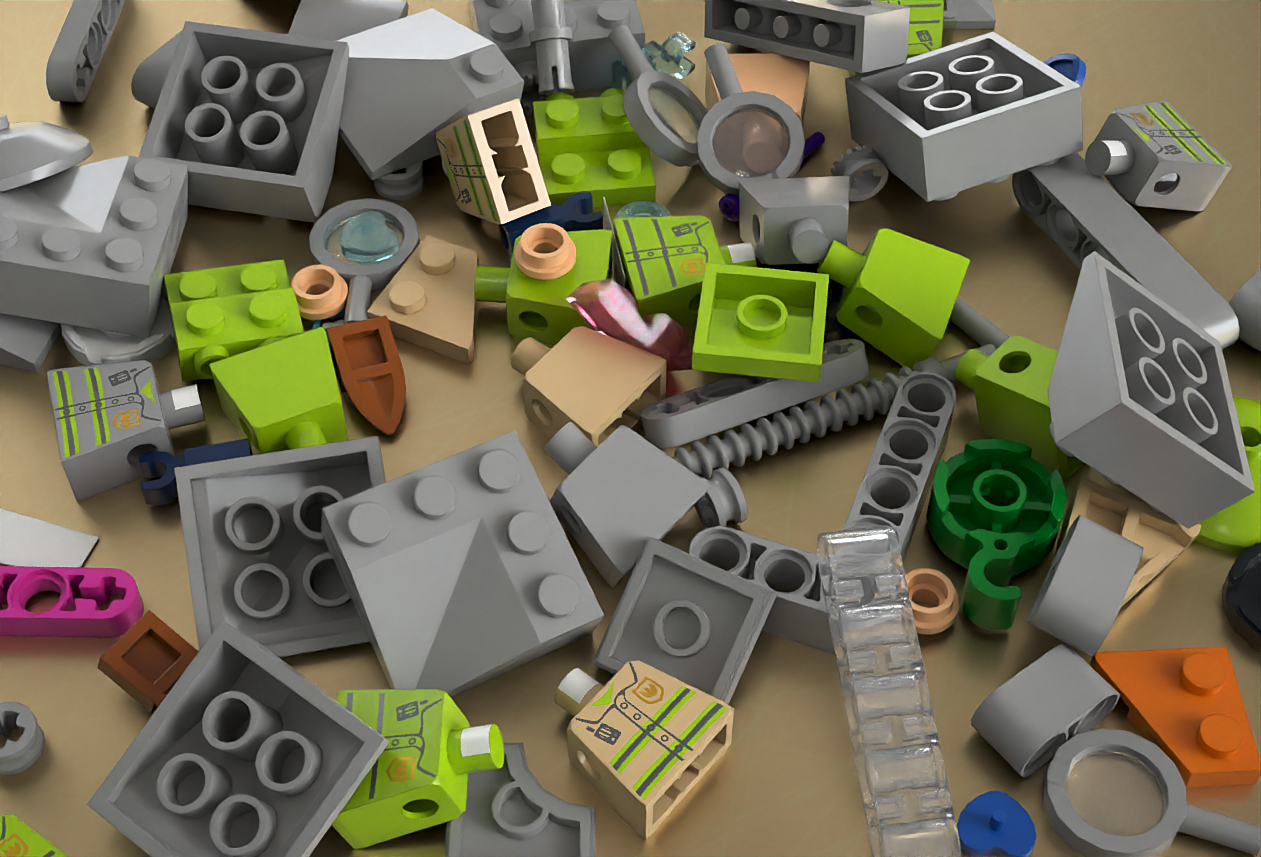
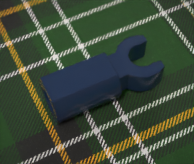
(571, 216)
(163, 464)

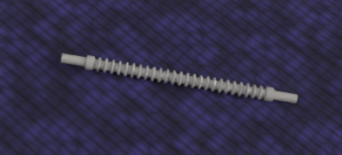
(813, 419)

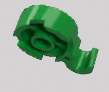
(996, 518)

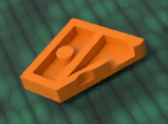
(1189, 709)

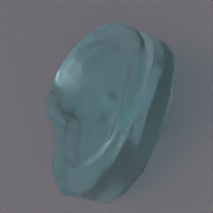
(368, 238)

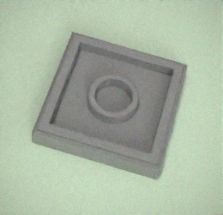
(685, 620)

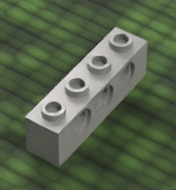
(828, 32)

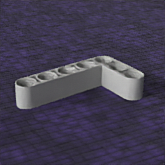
(889, 494)

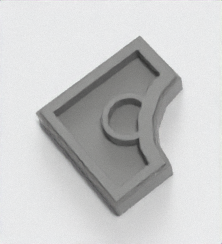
(517, 817)

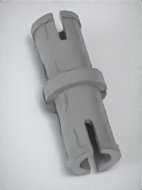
(551, 44)

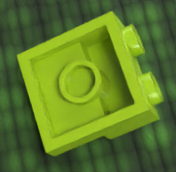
(591, 150)
(229, 312)
(761, 322)

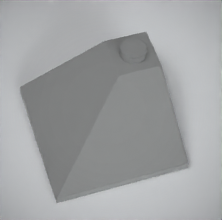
(413, 82)
(261, 548)
(238, 760)

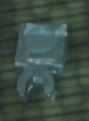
(662, 58)

